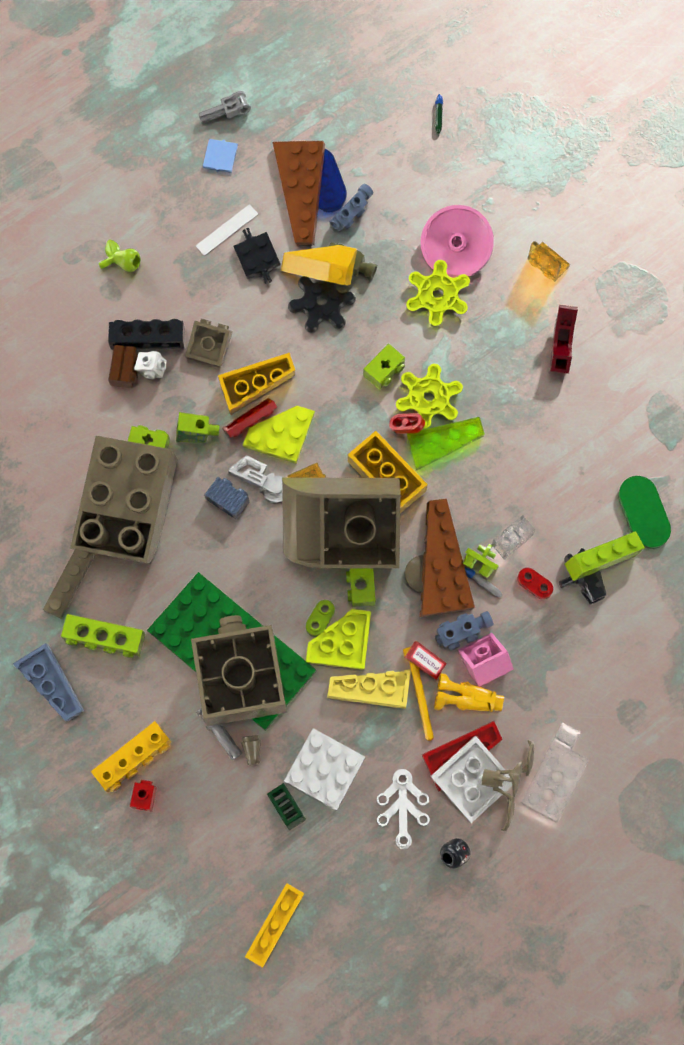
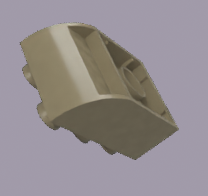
(124, 499)
(342, 522)

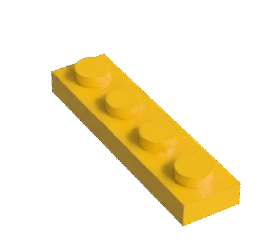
(274, 925)

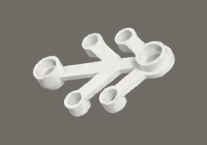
(403, 804)

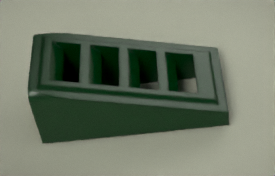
(294, 821)

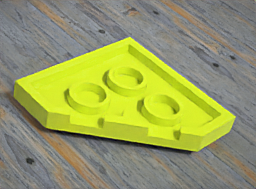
(281, 434)
(342, 642)

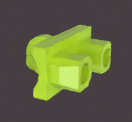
(488, 566)

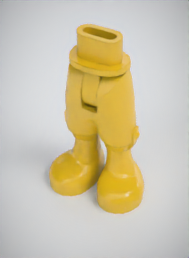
(471, 696)

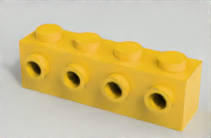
(131, 757)

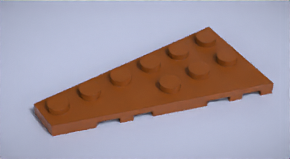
(443, 570)

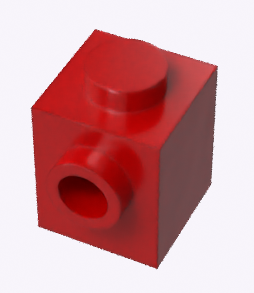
(143, 795)

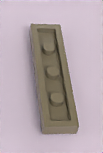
(68, 583)

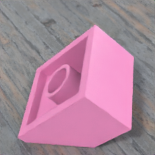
(486, 659)

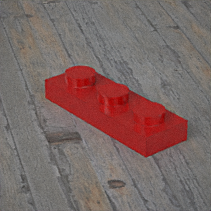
(249, 418)

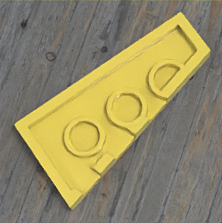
(377, 689)

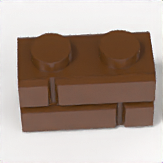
(122, 367)

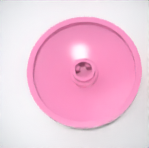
(459, 238)

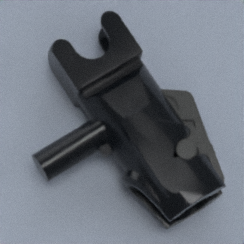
(591, 585)

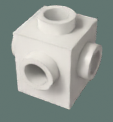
(150, 365)

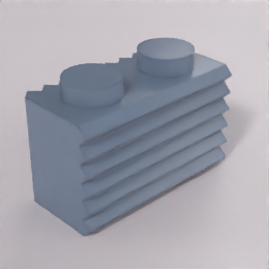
(227, 497)

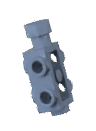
(353, 208)
(459, 631)

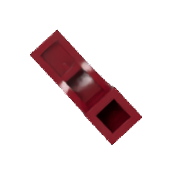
(562, 339)

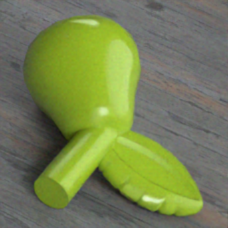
(127, 259)

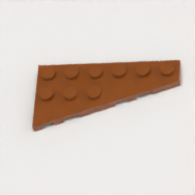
(301, 175)

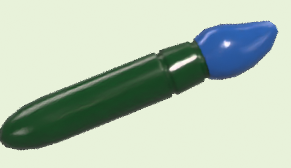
(438, 113)

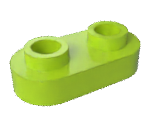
(320, 617)

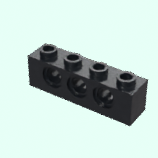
(154, 340)

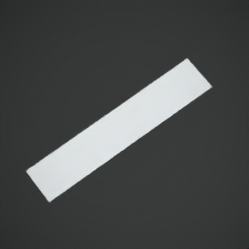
(226, 230)

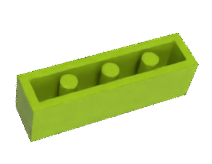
(604, 556)

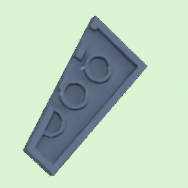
(48, 678)

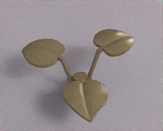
(496, 779)

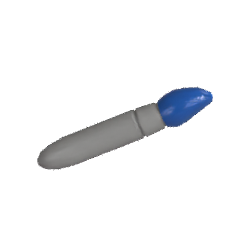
(484, 583)

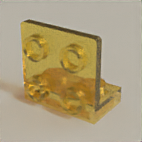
(547, 261)

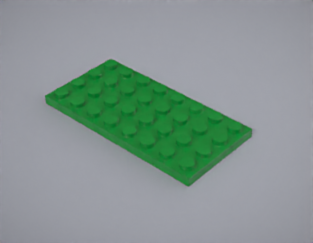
(198, 614)

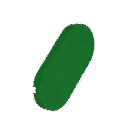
(644, 511)

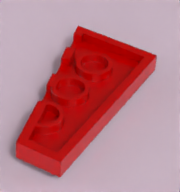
(435, 758)

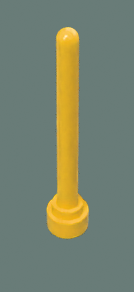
(421, 699)

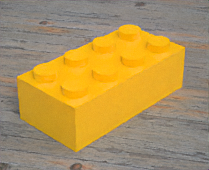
(379, 460)

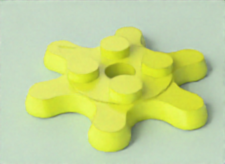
(438, 281)
(429, 384)

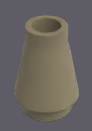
(251, 748)

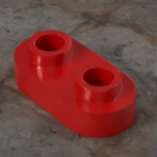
(407, 423)
(533, 585)

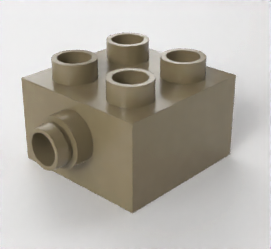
(238, 673)

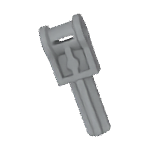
(230, 106)

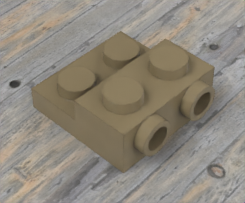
(208, 342)

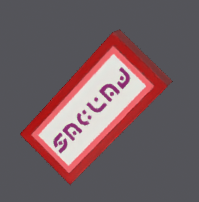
(425, 660)

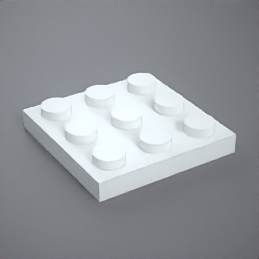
(324, 769)
(462, 779)

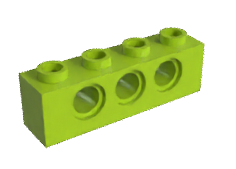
(75, 624)

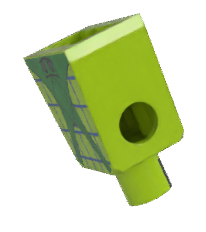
(194, 428)

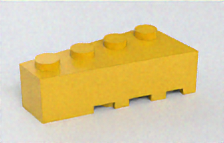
(253, 381)

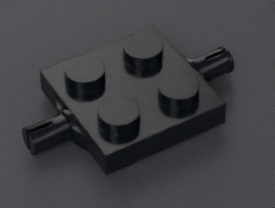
(257, 255)

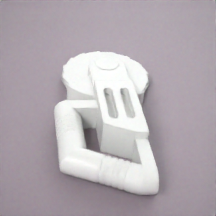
(269, 485)

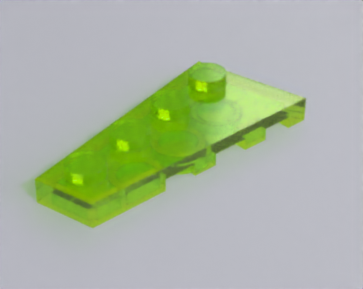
(442, 440)

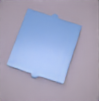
(220, 155)

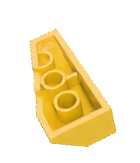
(325, 263)

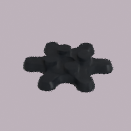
(319, 313)

